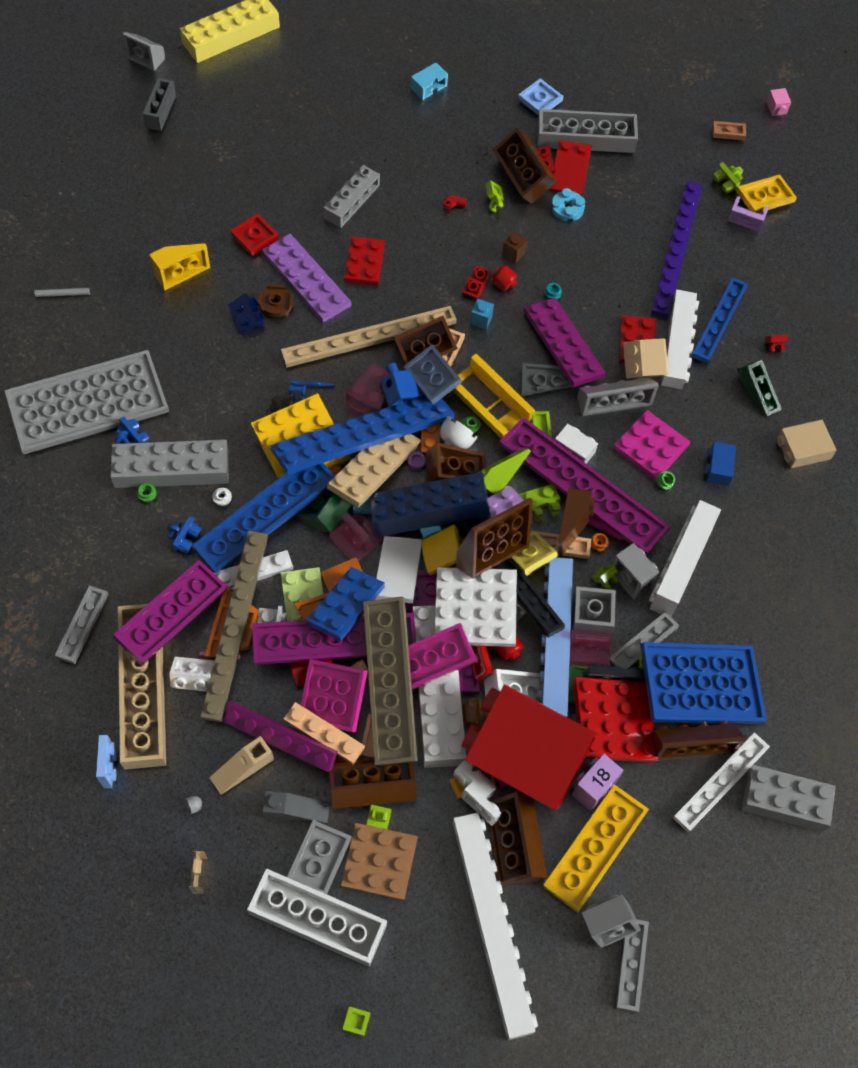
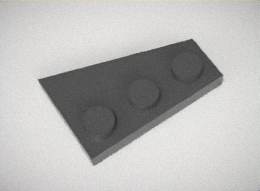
(542, 378)

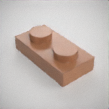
(729, 130)

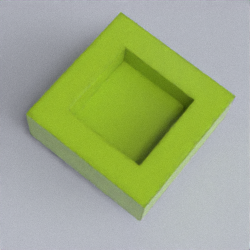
(356, 1021)

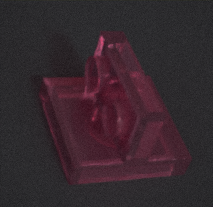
(355, 536)
(590, 648)

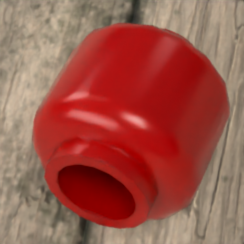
(504, 278)
(510, 652)

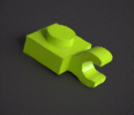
(495, 193)

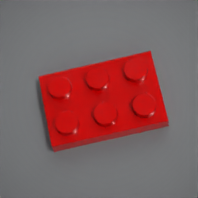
(364, 261)
(633, 329)

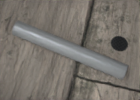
(62, 292)

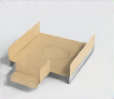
(196, 871)

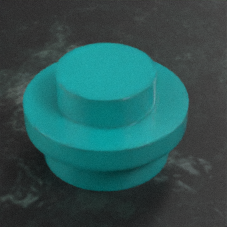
(553, 290)

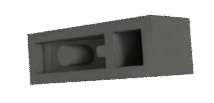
(294, 808)

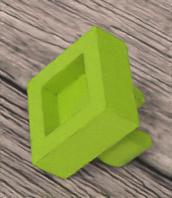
(604, 574)
(379, 817)

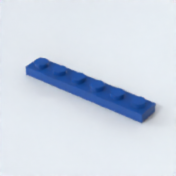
(719, 320)

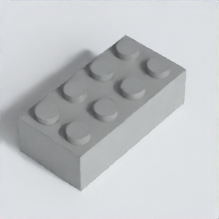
(788, 798)

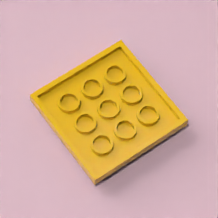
(290, 423)

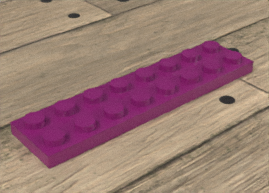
(299, 642)

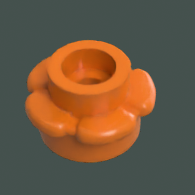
(599, 537)

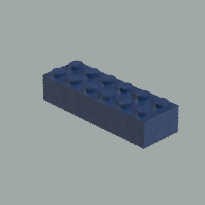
(429, 504)

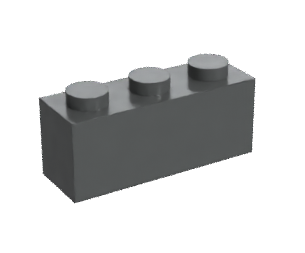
(159, 104)

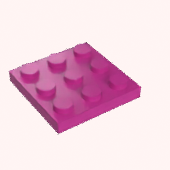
(651, 445)
(334, 693)

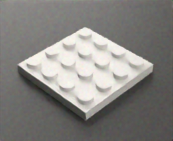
(481, 604)

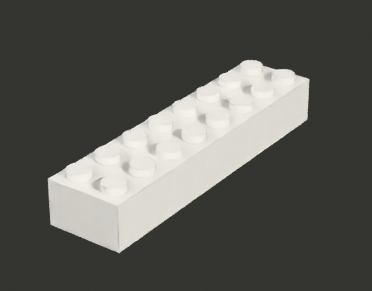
(439, 707)

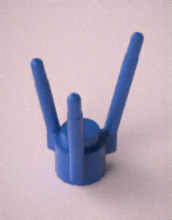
(301, 386)

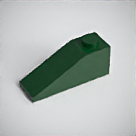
(758, 385)

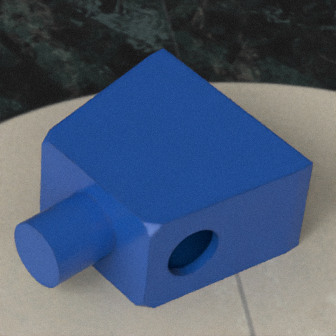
(399, 386)

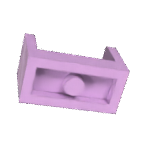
(746, 217)

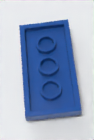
(345, 604)

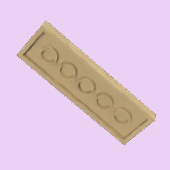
(371, 469)

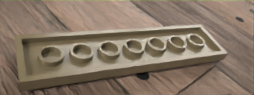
(390, 681)

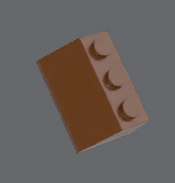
(421, 337)

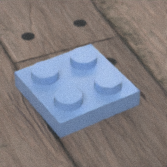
(540, 96)
(105, 761)

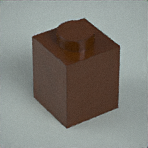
(514, 247)

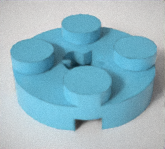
(571, 198)

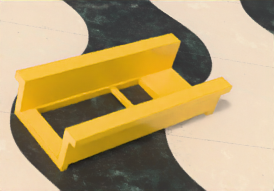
(500, 388)

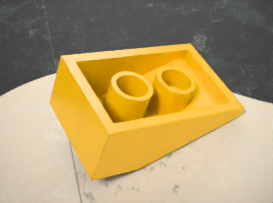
(178, 263)

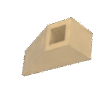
(242, 765)

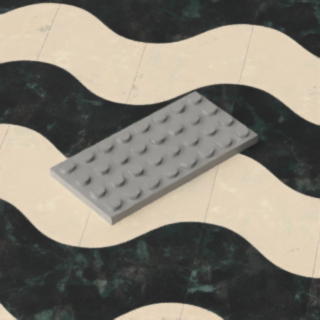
(85, 401)

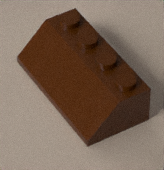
(697, 740)
(371, 784)
(517, 841)

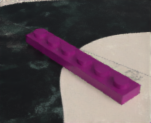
(280, 736)

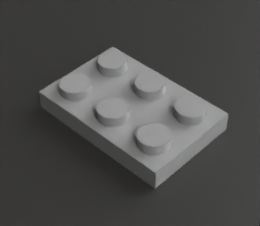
(319, 857)

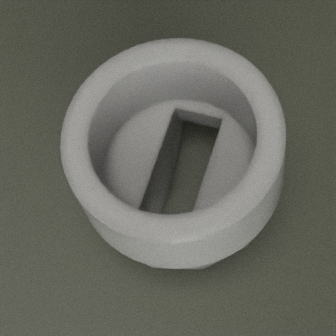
(193, 804)

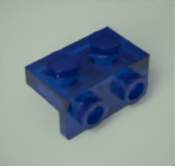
(246, 313)

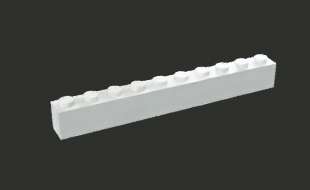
(493, 927)

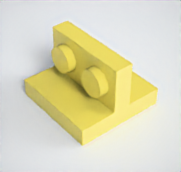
(536, 555)

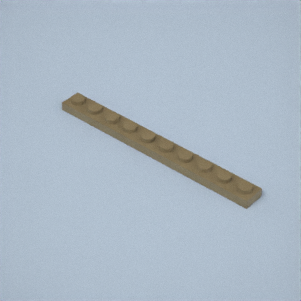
(234, 627)

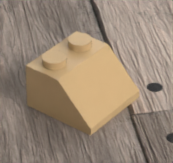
(645, 358)

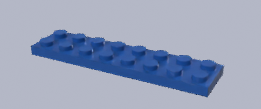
(262, 514)

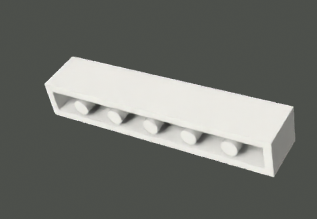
(679, 338)

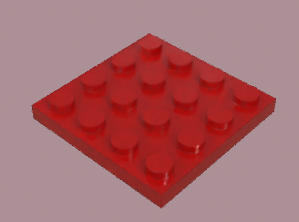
(619, 716)

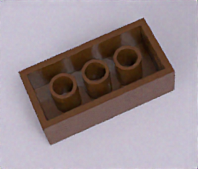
(524, 165)

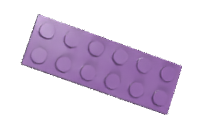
(306, 278)

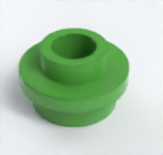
(472, 419)
(668, 476)
(146, 488)

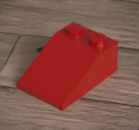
(571, 166)

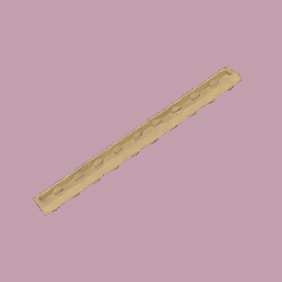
(360, 338)

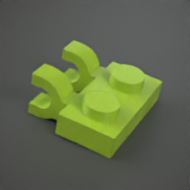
(543, 497)

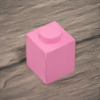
(778, 102)

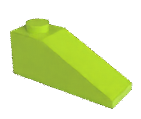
(500, 472)

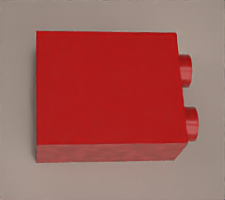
(528, 745)

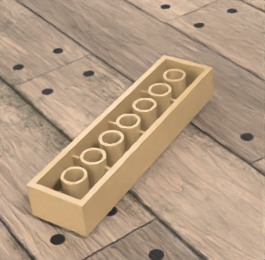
(140, 705)

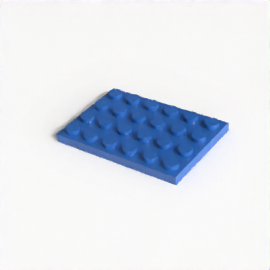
(702, 683)

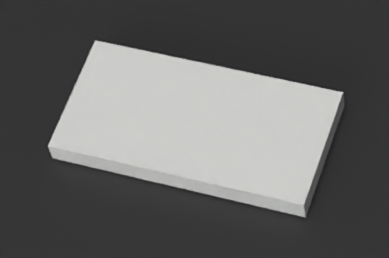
(399, 567)

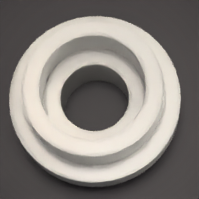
(222, 501)

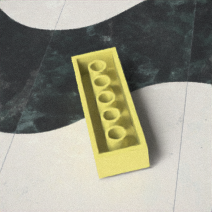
(229, 28)

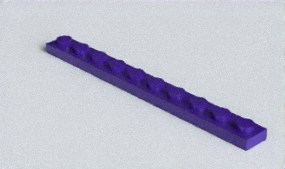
(676, 250)

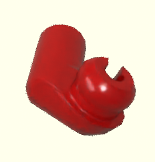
(453, 201)

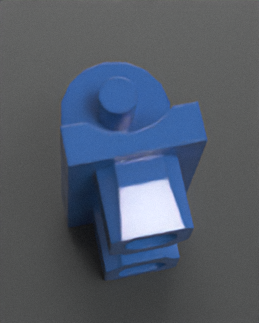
(128, 433)
(180, 542)

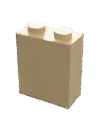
(806, 444)

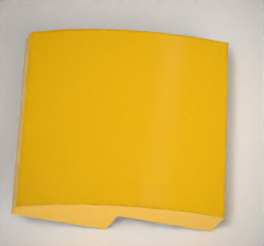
(441, 549)

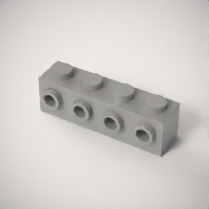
(351, 196)

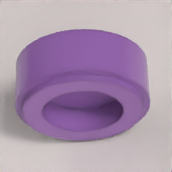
(416, 461)

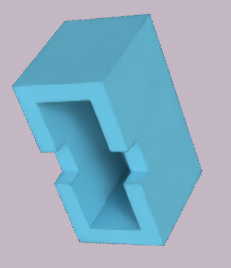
(428, 80)

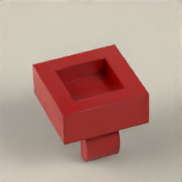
(776, 340)

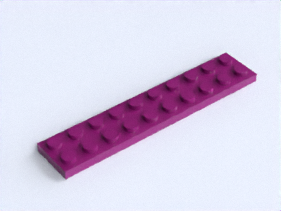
(567, 471)

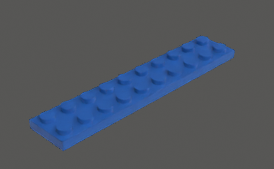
(359, 433)

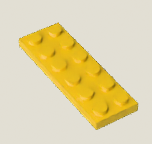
(595, 848)

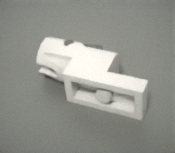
(478, 791)

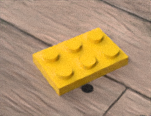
(766, 192)

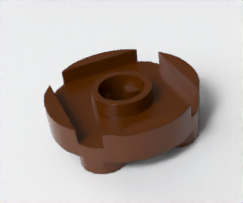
(278, 309)

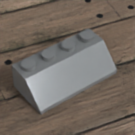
(617, 396)

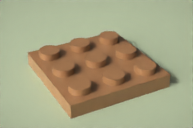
(379, 861)

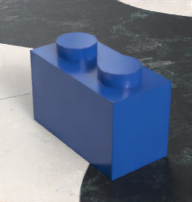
(721, 463)

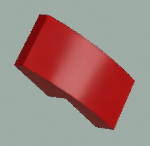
(477, 282)

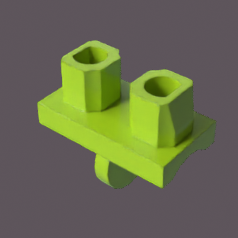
(731, 175)

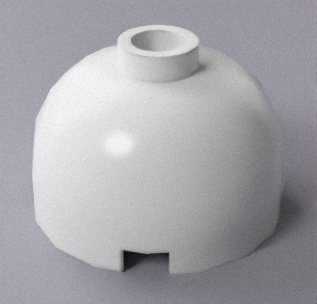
(456, 434)

